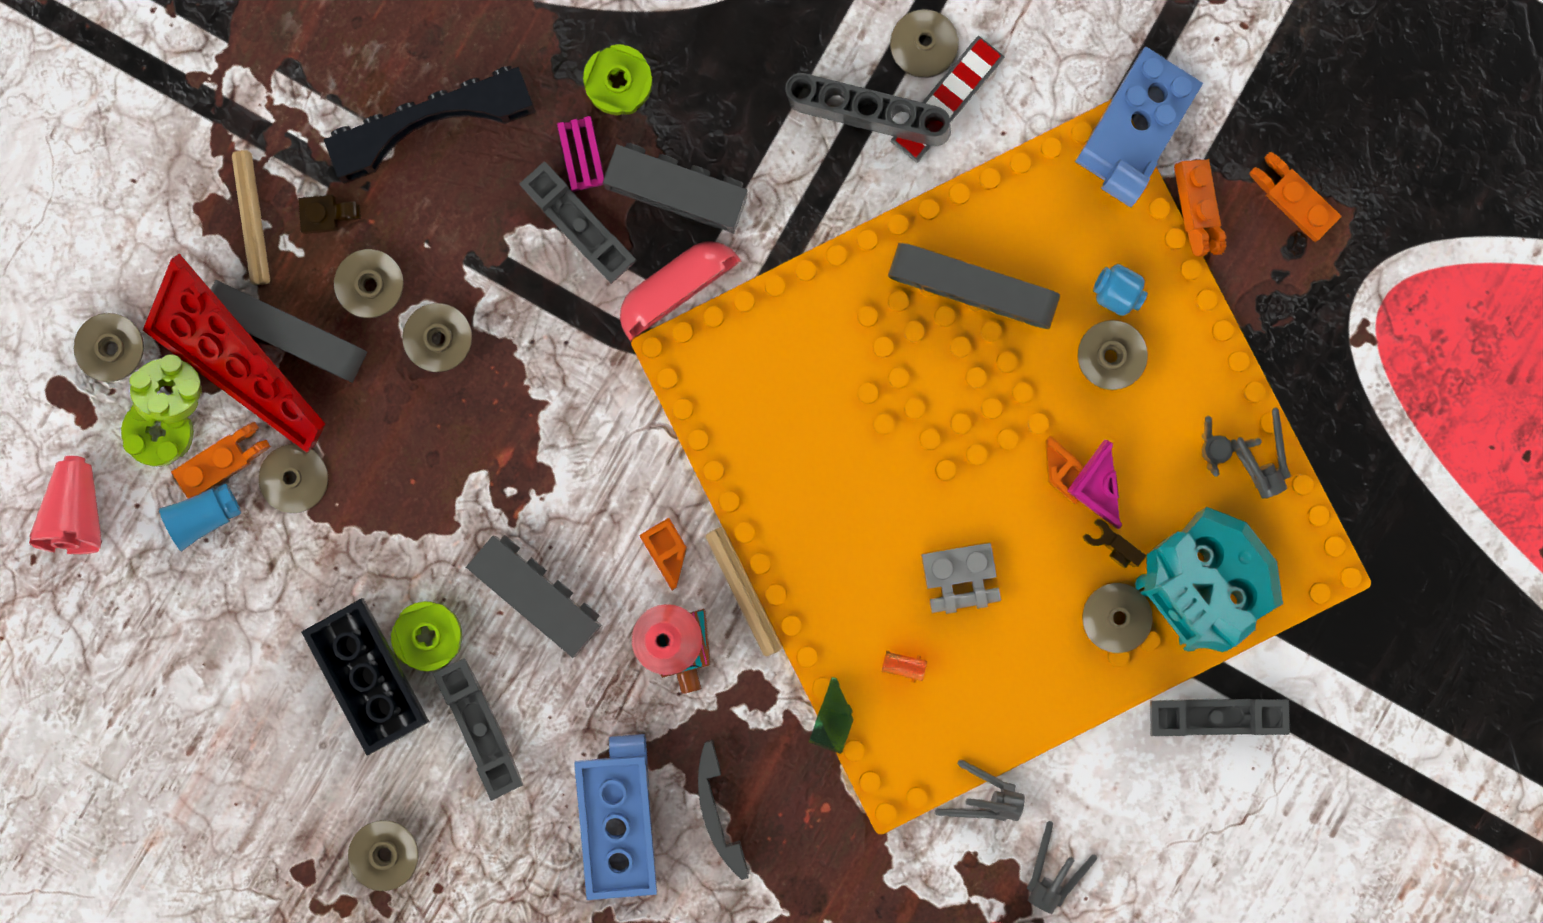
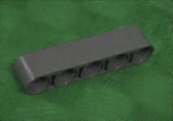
(857, 97)
(974, 285)
(291, 333)

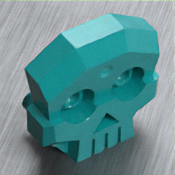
(1198, 594)

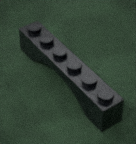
(363, 148)

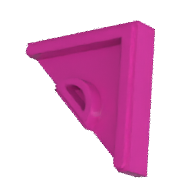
(1098, 486)

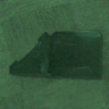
(832, 720)

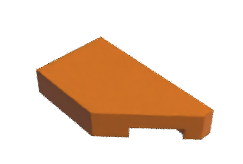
(1062, 468)
(666, 550)

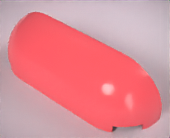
(674, 285)

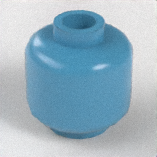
(1120, 289)

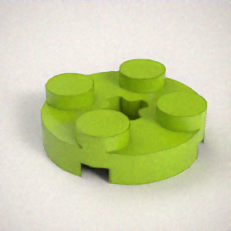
(636, 73)
(165, 372)
(161, 453)
(409, 626)

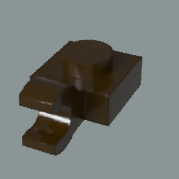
(321, 213)
(1122, 551)

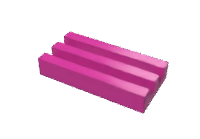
(575, 125)

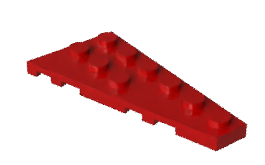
(209, 338)

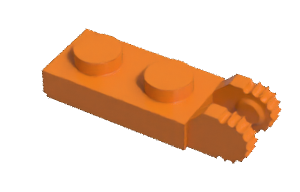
(1296, 198)
(1200, 207)
(218, 462)

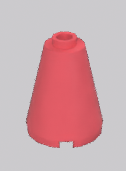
(68, 510)
(683, 634)

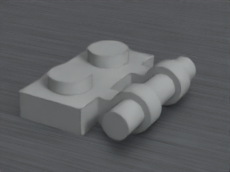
(961, 566)

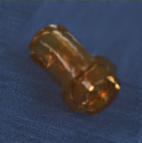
(904, 666)

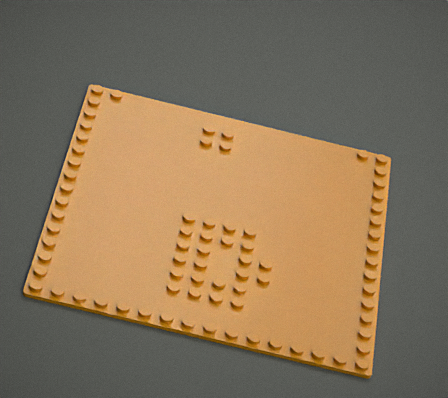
(890, 424)

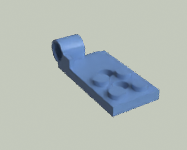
(1129, 155)
(609, 791)

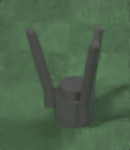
(1219, 448)
(1266, 478)
(1002, 806)
(1049, 893)

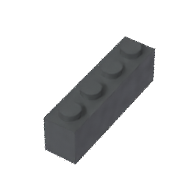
(675, 188)
(534, 596)

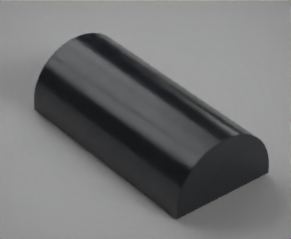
(365, 676)

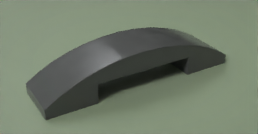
(577, 222)
(1219, 717)
(479, 728)
(731, 852)

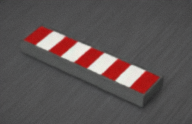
(956, 90)

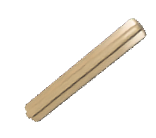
(250, 217)
(743, 591)

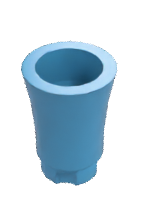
(199, 515)

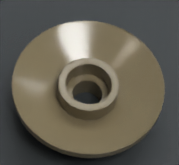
(920, 59)
(356, 271)
(422, 328)
(92, 345)
(1127, 345)
(308, 487)
(1099, 621)
(365, 858)

